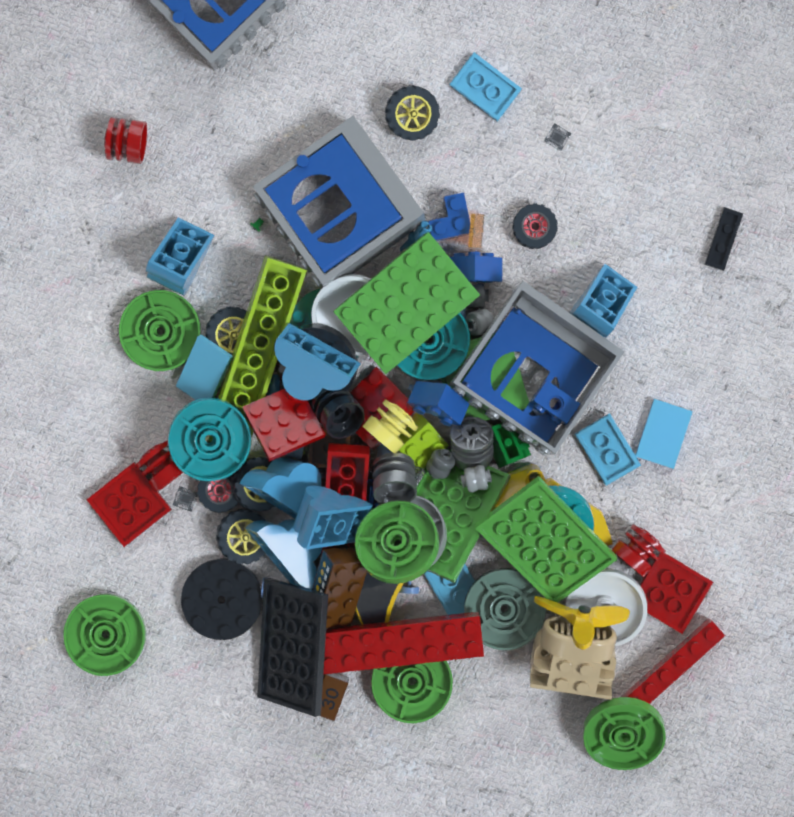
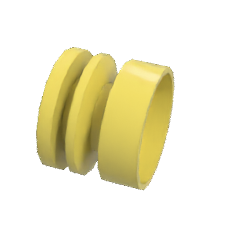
(390, 426)

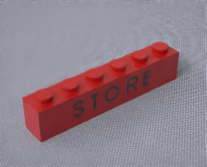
(676, 662)

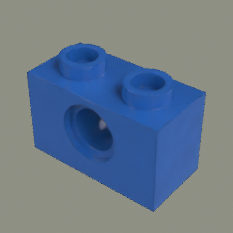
(566, 407)

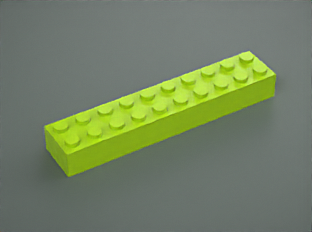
(264, 321)

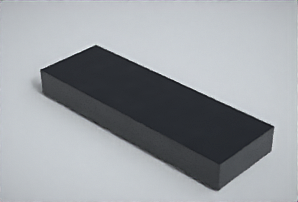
(723, 239)

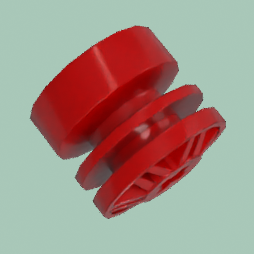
(123, 140)
(160, 465)
(638, 550)

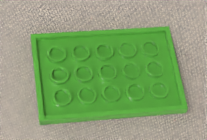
(406, 302)
(460, 512)
(545, 541)

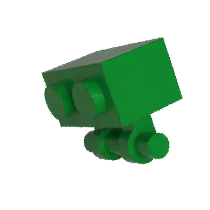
(508, 447)

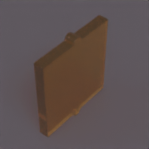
(476, 231)

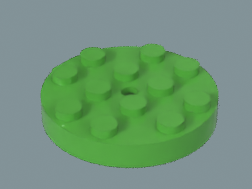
(140, 326)
(383, 528)
(85, 640)
(417, 701)
(624, 733)

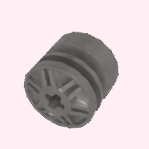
(472, 443)
(394, 478)

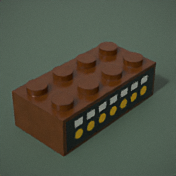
(341, 578)

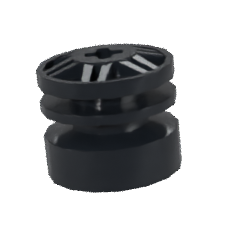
(338, 412)

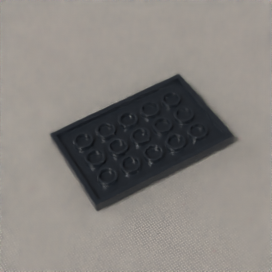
(292, 646)

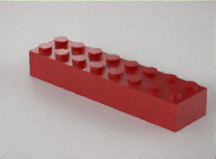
(403, 642)

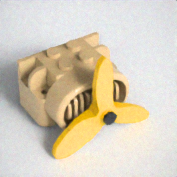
(576, 649)

